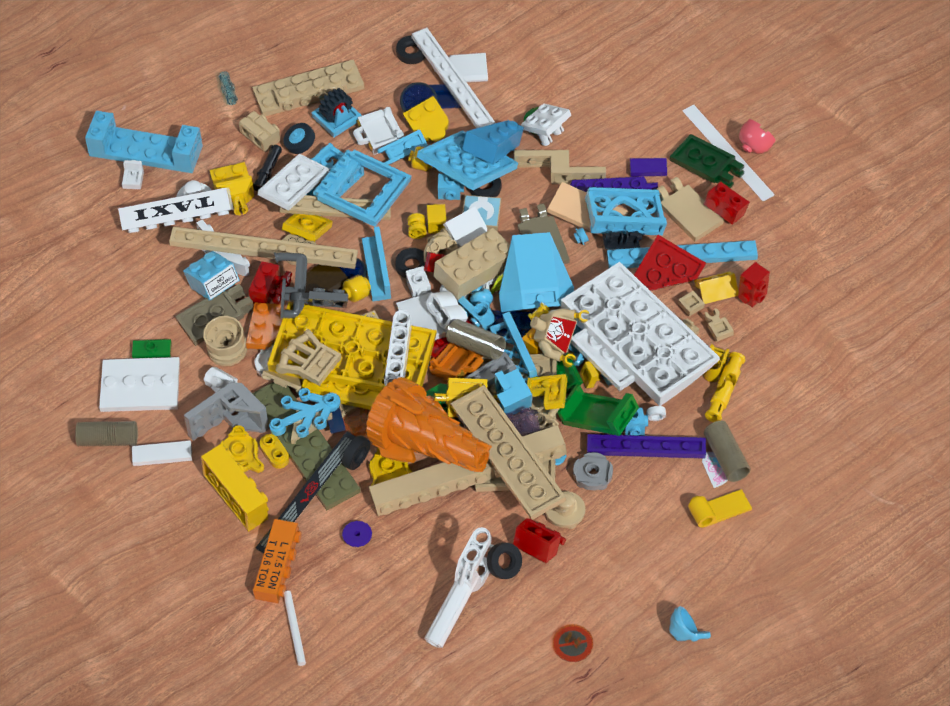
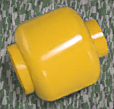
(417, 163)
(356, 288)

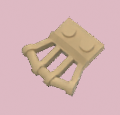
(316, 367)

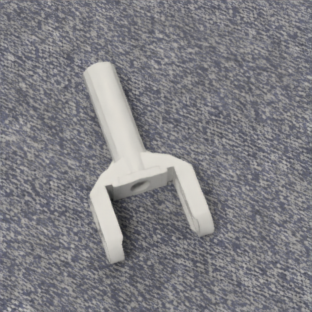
(466, 581)

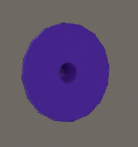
(357, 533)

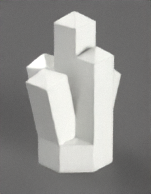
(217, 378)

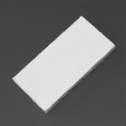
(293, 182)

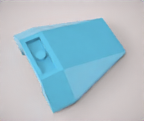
(533, 274)

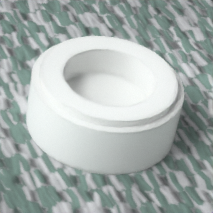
(656, 413)

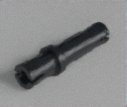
(264, 174)

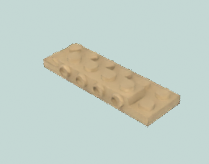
(307, 87)

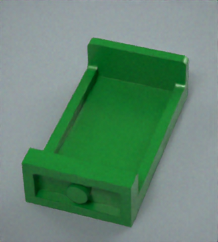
(597, 411)

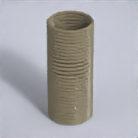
(476, 339)
(103, 433)
(727, 451)

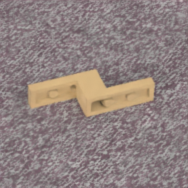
(559, 164)

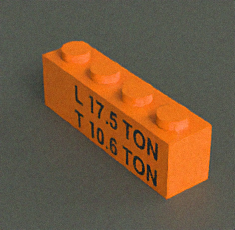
(276, 561)

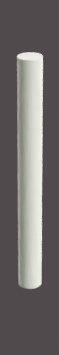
(294, 628)

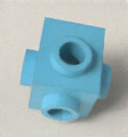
(449, 188)
(637, 424)

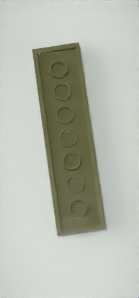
(308, 451)

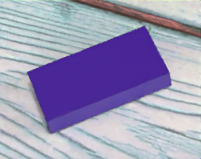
(648, 167)

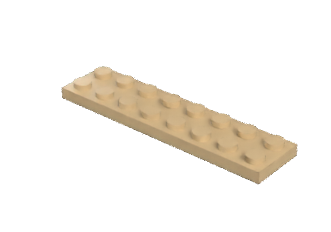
(509, 452)

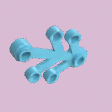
(306, 411)

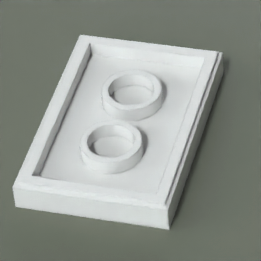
(421, 315)

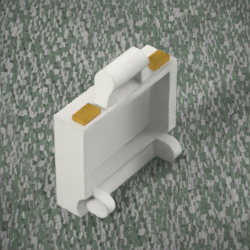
(378, 129)

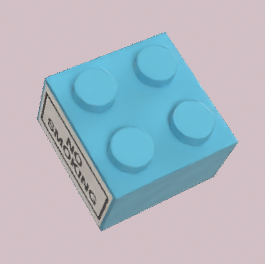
(211, 275)

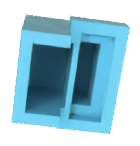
(512, 392)

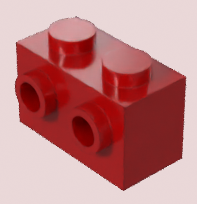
(726, 203)
(753, 284)

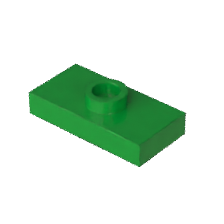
(151, 349)
(572, 375)

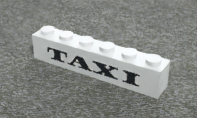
(175, 209)

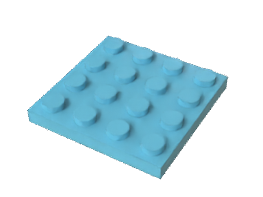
(462, 166)

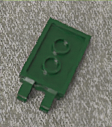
(707, 161)

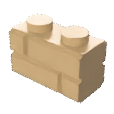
(259, 131)

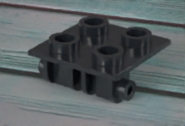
(621, 240)

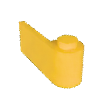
(718, 509)

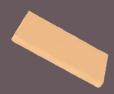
(571, 206)

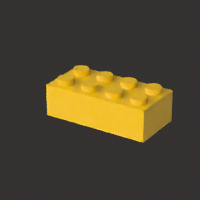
(235, 487)

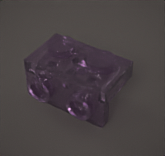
(526, 421)

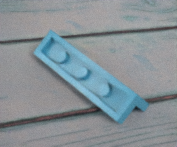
(376, 266)
(519, 346)

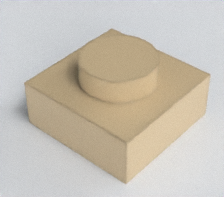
(691, 303)

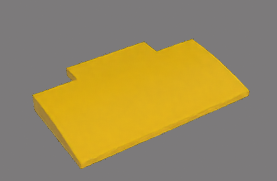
(363, 351)

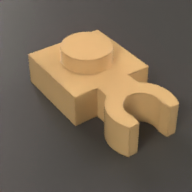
(718, 327)

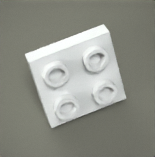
(545, 121)

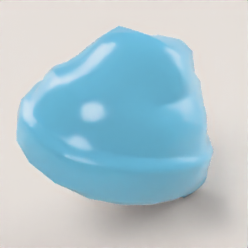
(684, 628)

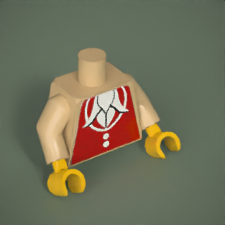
(555, 333)

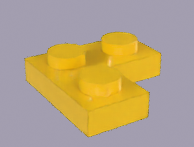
(551, 387)

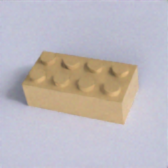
(473, 264)

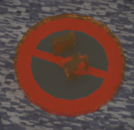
(573, 643)

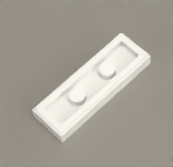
(161, 453)

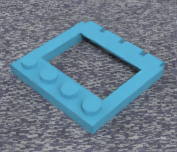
(343, 169)

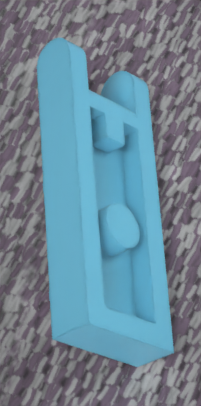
(401, 148)

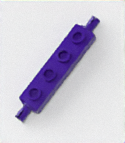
(623, 183)

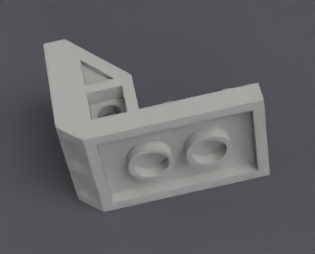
(221, 405)

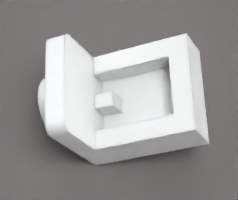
(132, 174)

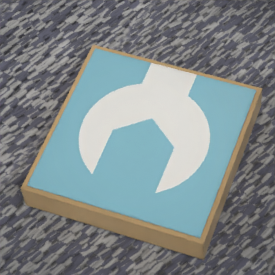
(487, 207)

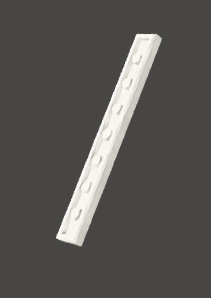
(452, 78)

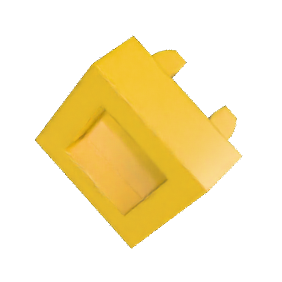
(589, 375)

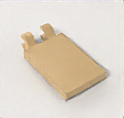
(688, 210)

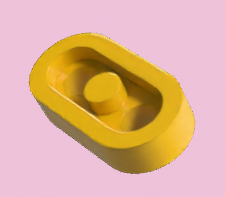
(274, 449)

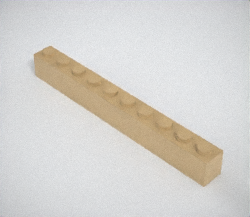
(447, 478)

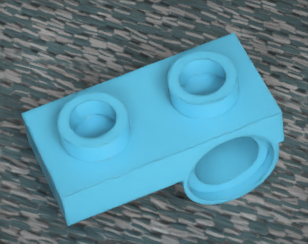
(480, 314)

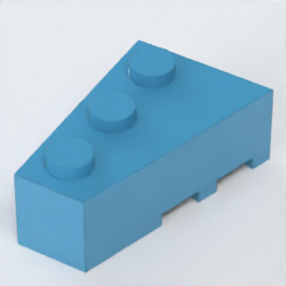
(493, 141)

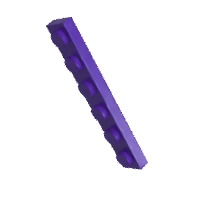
(647, 446)

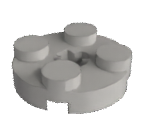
(593, 481)

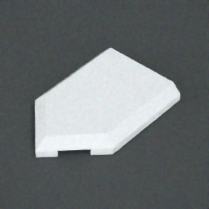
(471, 66)

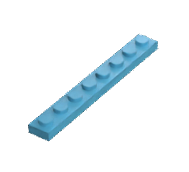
(706, 252)

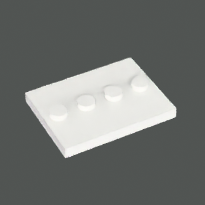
(140, 384)

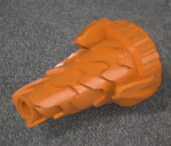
(411, 422)

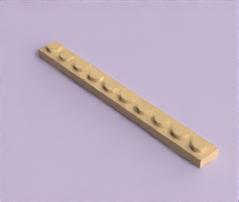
(261, 247)

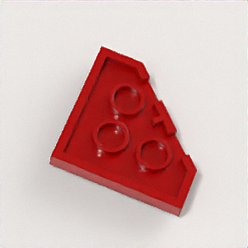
(667, 265)

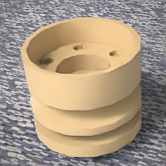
(225, 341)

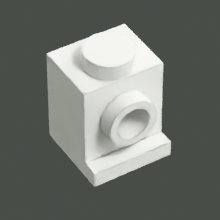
(417, 281)

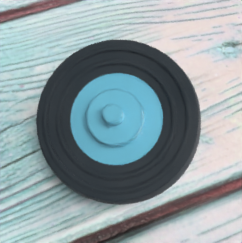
(299, 138)

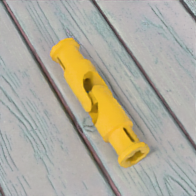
(724, 388)

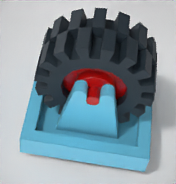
(336, 112)

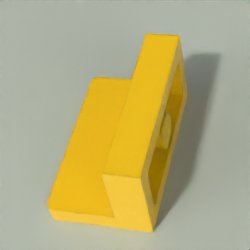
(717, 287)

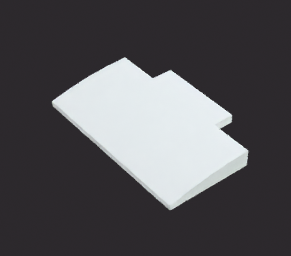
(636, 336)

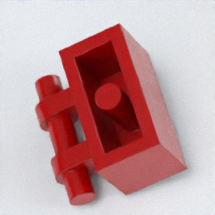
(266, 282)
(537, 540)

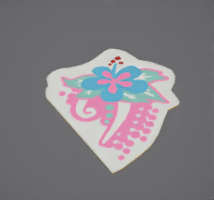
(714, 470)

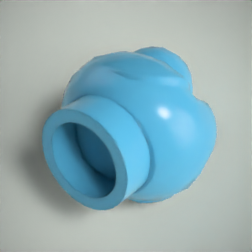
(479, 296)

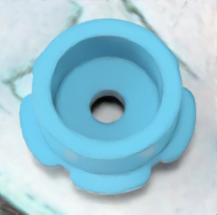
(581, 236)

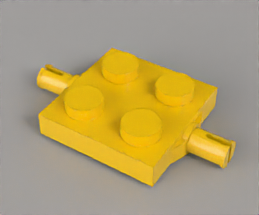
(458, 388)

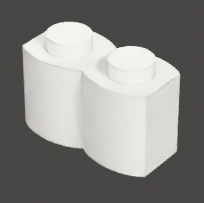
(445, 308)

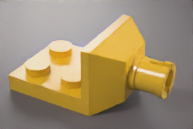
(238, 181)

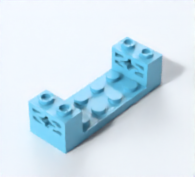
(152, 149)

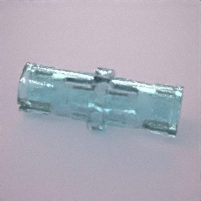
(228, 88)

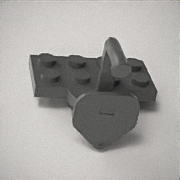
(297, 294)

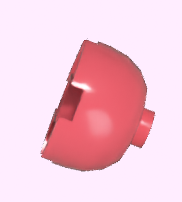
(754, 138)

